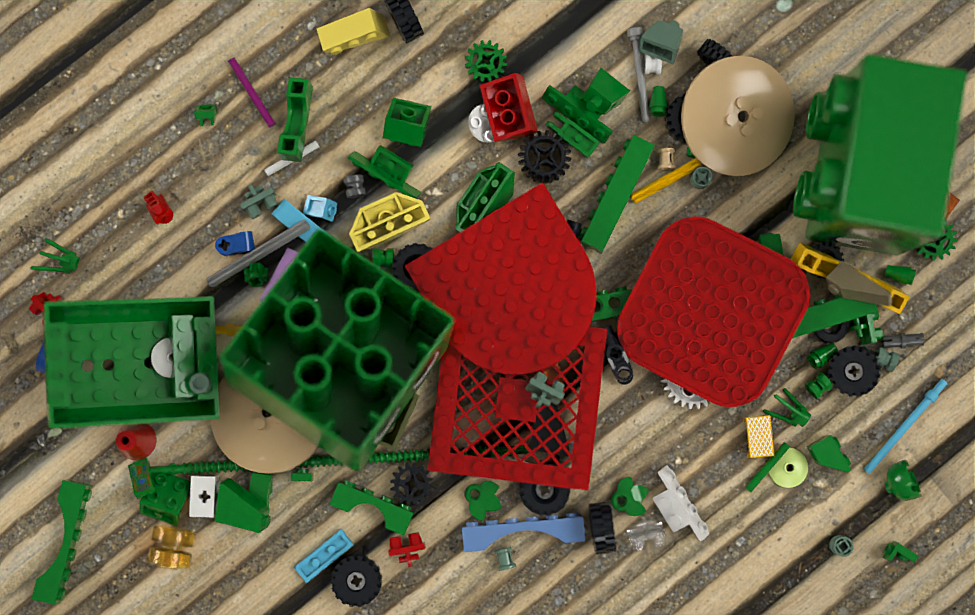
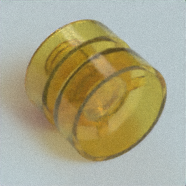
(170, 553)

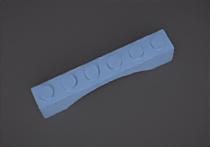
(567, 529)

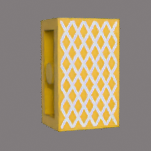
(759, 436)

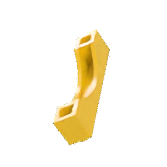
(823, 264)

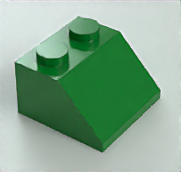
(406, 122)

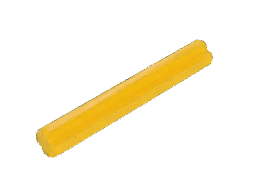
(665, 180)

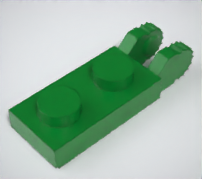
(574, 135)

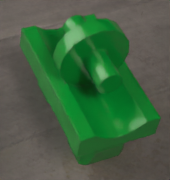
(865, 329)

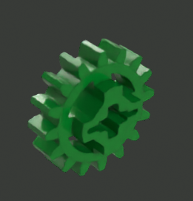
(491, 56)
(938, 246)

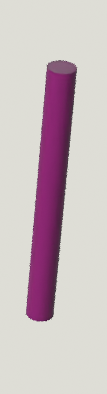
(251, 92)

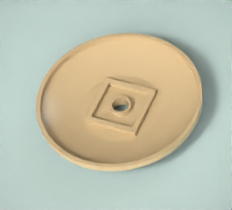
(713, 108)
(256, 440)

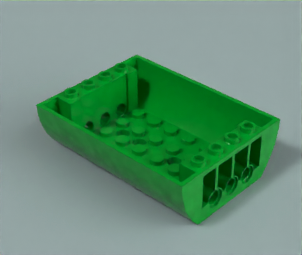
(126, 335)

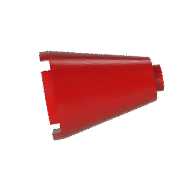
(136, 441)

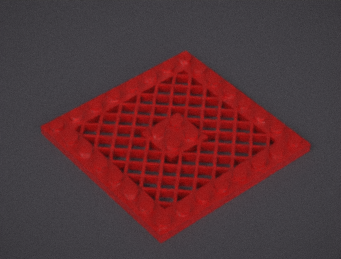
(517, 404)

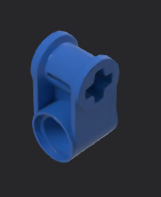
(239, 243)

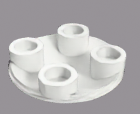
(480, 125)

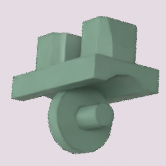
(251, 205)
(544, 394)

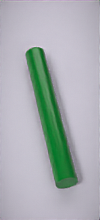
(767, 467)

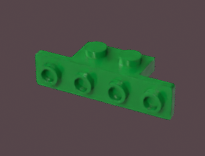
(575, 109)
(388, 168)

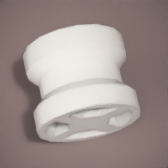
(652, 65)

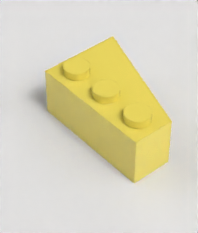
(353, 31)

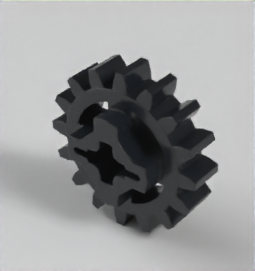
(420, 485)

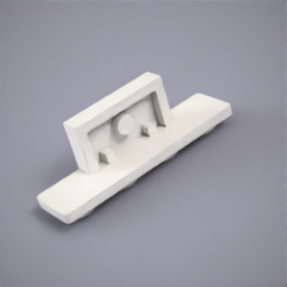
(676, 506)

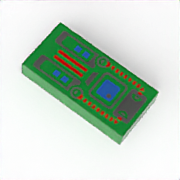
(141, 478)

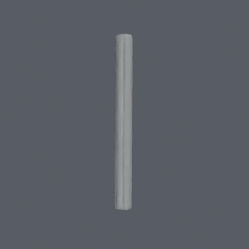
(258, 253)

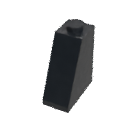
(544, 433)

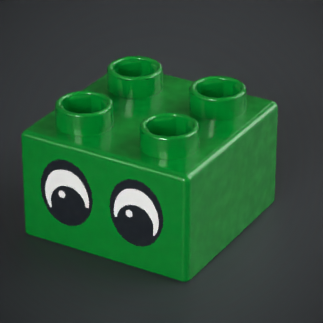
(882, 155)
(337, 349)

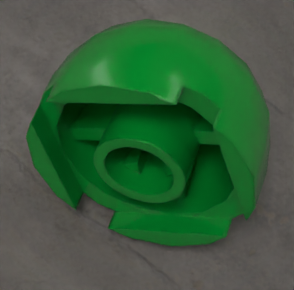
(902, 482)

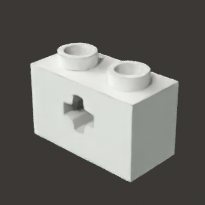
(200, 506)

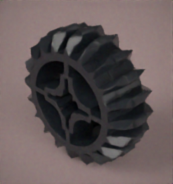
(531, 145)

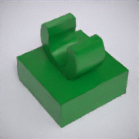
(206, 111)

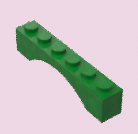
(72, 500)

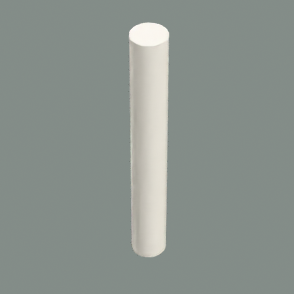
(281, 164)

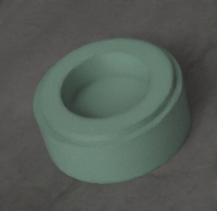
(200, 383)

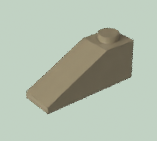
(855, 286)

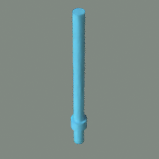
(930, 397)

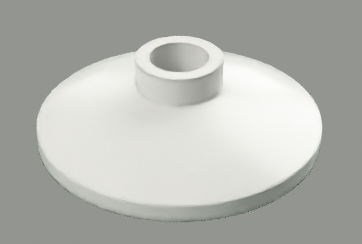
(160, 358)

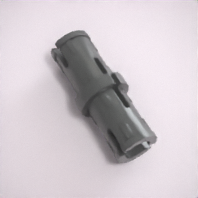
(902, 340)

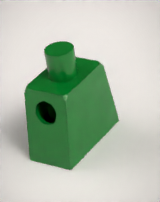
(604, 93)

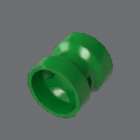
(383, 258)
(818, 385)

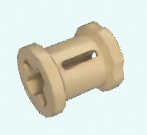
(666, 158)

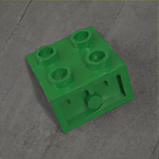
(167, 500)

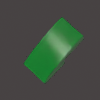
(261, 486)

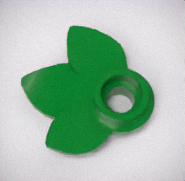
(632, 497)
(484, 501)

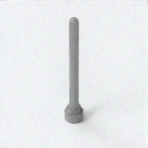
(634, 35)

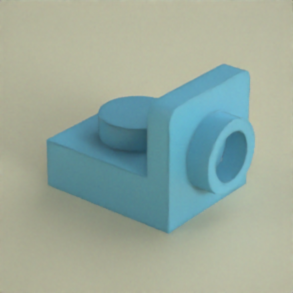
(320, 207)

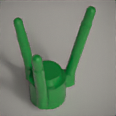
(68, 262)
(799, 414)

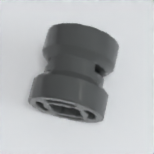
(354, 186)

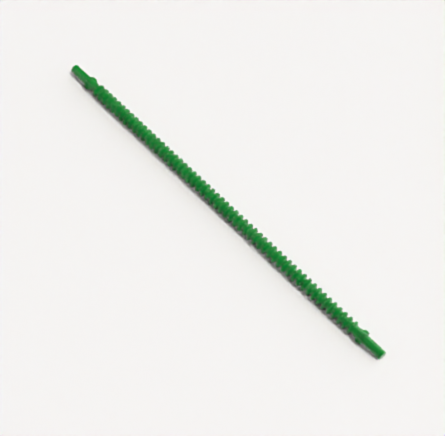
(174, 469)

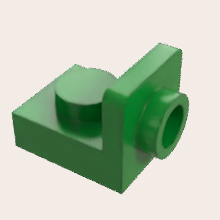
(902, 552)

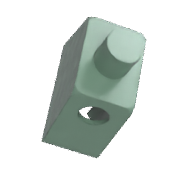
(662, 41)

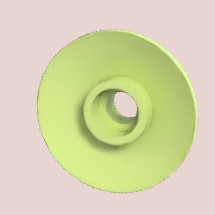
(796, 476)

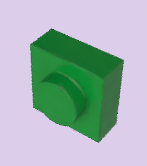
(302, 475)

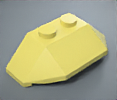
(387, 220)

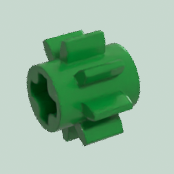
(256, 274)

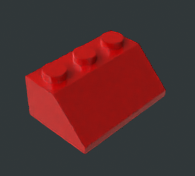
(508, 108)

